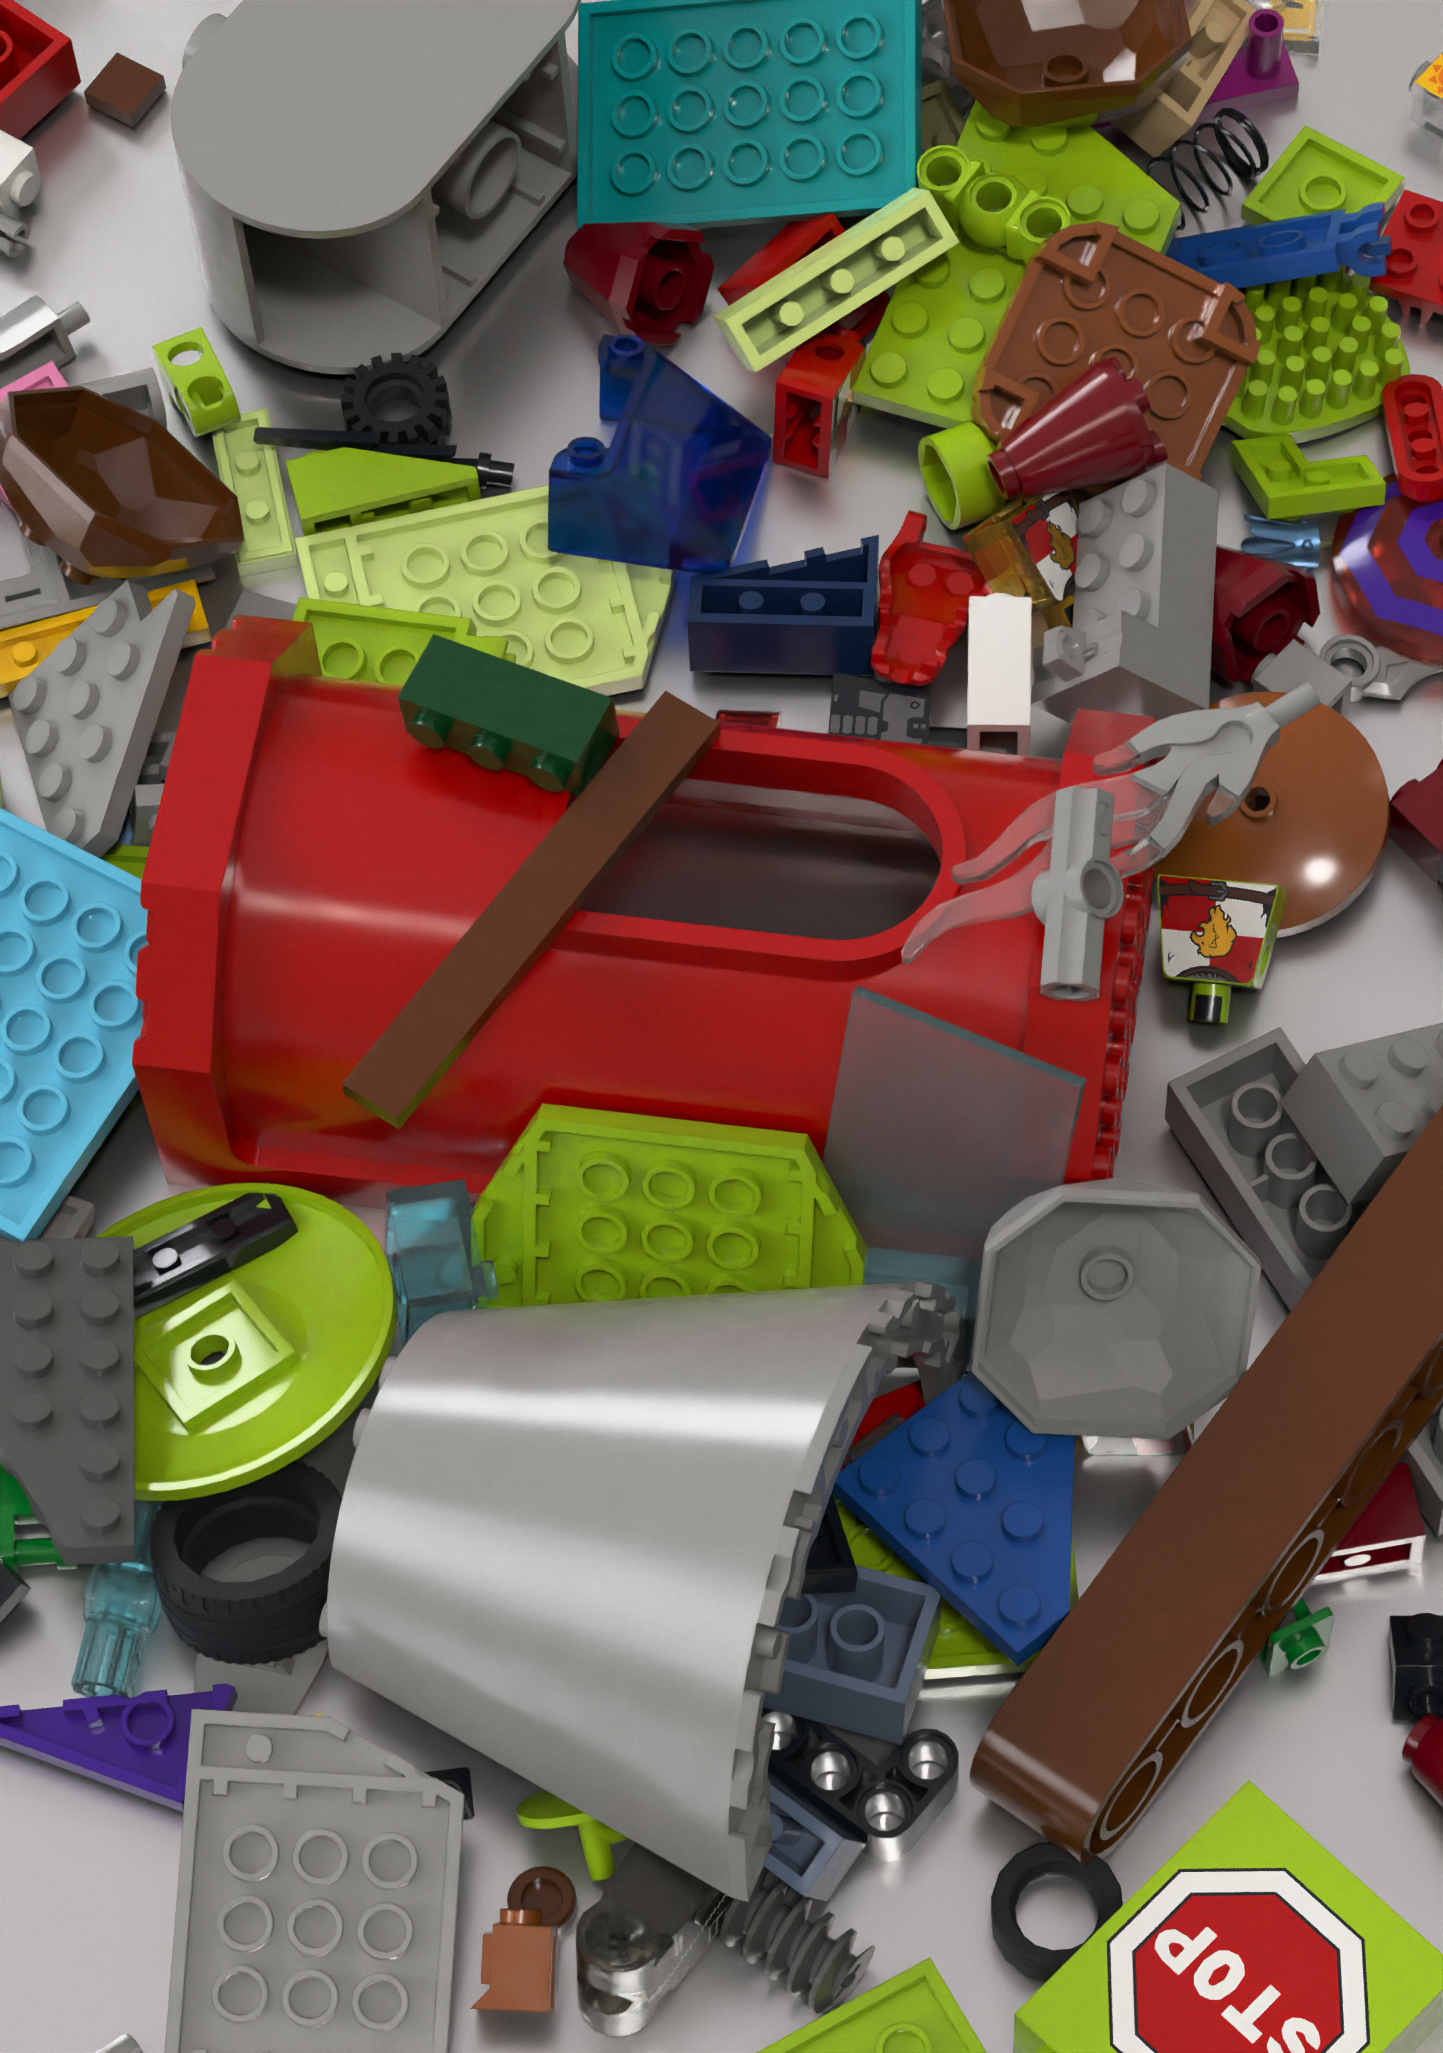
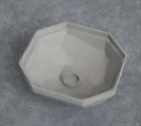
(1113, 1310)

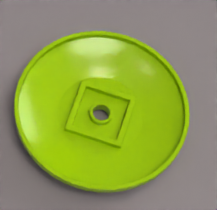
(298, 1338)

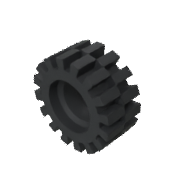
(398, 382)

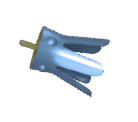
(1286, 542)

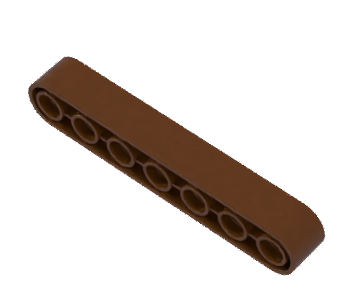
(1232, 1532)

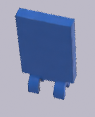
(1289, 248)

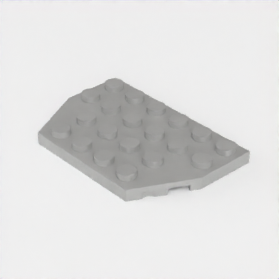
(311, 1893)

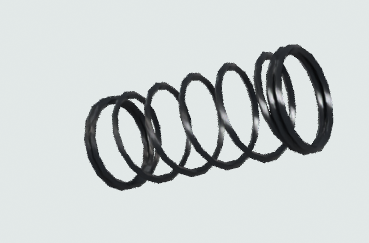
(1240, 165)

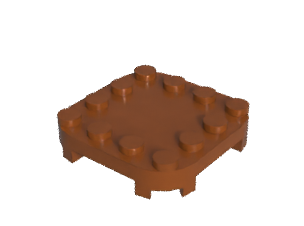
(1110, 296)

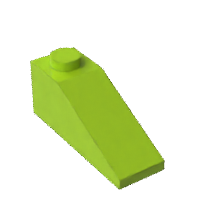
(367, 486)

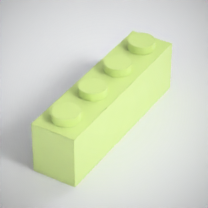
(836, 279)

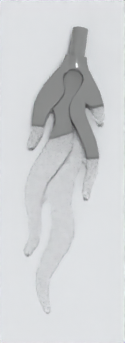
(1150, 805)

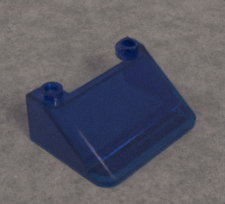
(675, 474)

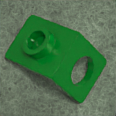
(1300, 1641)

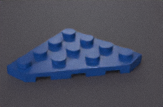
(975, 1512)

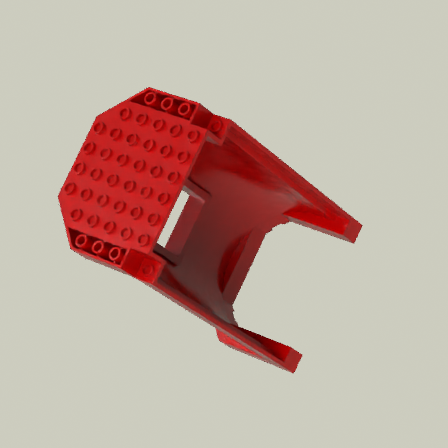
(333, 862)

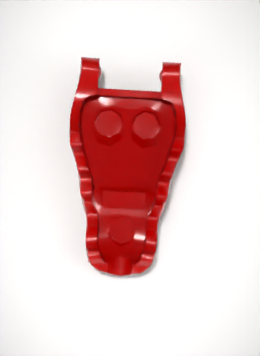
(921, 604)

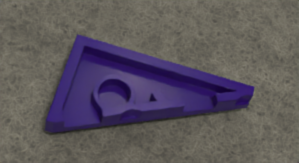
(117, 1739)

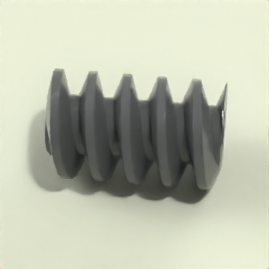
(794, 1945)

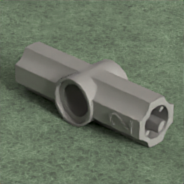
(1077, 894)

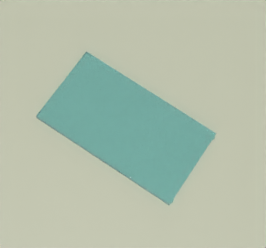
(940, 1141)

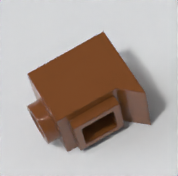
(519, 1963)

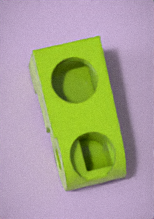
(197, 388)

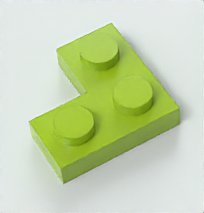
(1292, 487)

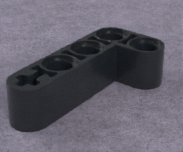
(869, 1786)

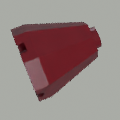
(641, 275)
(1257, 610)

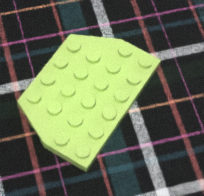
(493, 564)

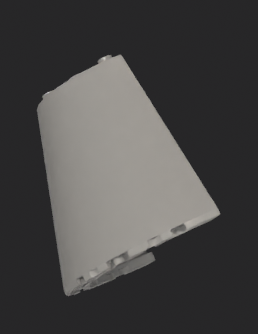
(593, 1527)

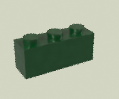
(508, 716)

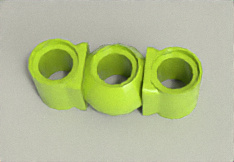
(974, 193)

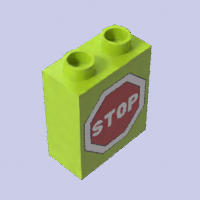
(1243, 1950)

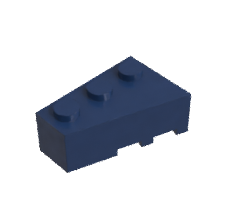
(788, 616)

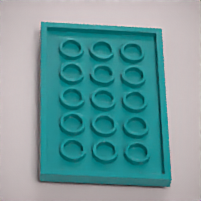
(746, 109)

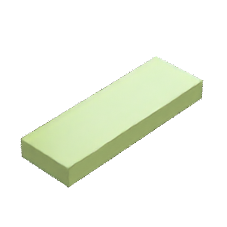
(255, 478)

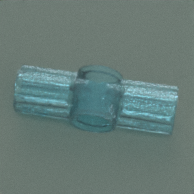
(118, 1615)

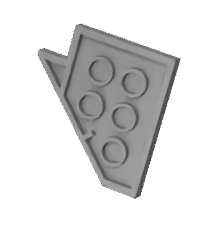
(94, 711)

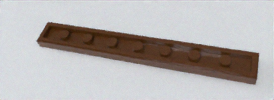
(530, 910)

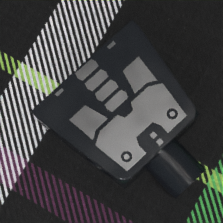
(887, 713)

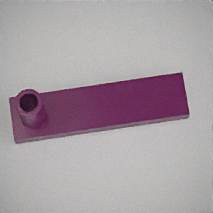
(1254, 78)

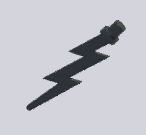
(488, 470)

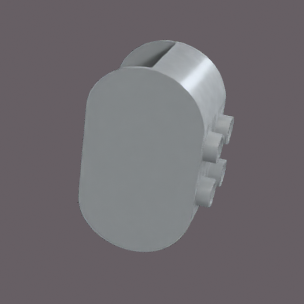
(368, 164)

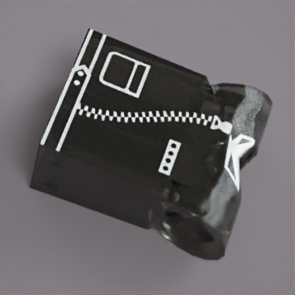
(642, 1940)

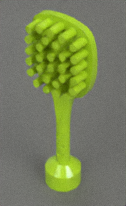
(1315, 375)

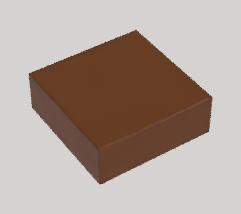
(125, 89)

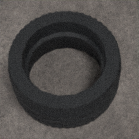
(260, 1617)

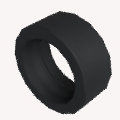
(1027, 1866)

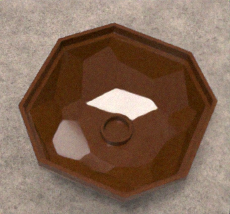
(1065, 57)
(110, 487)

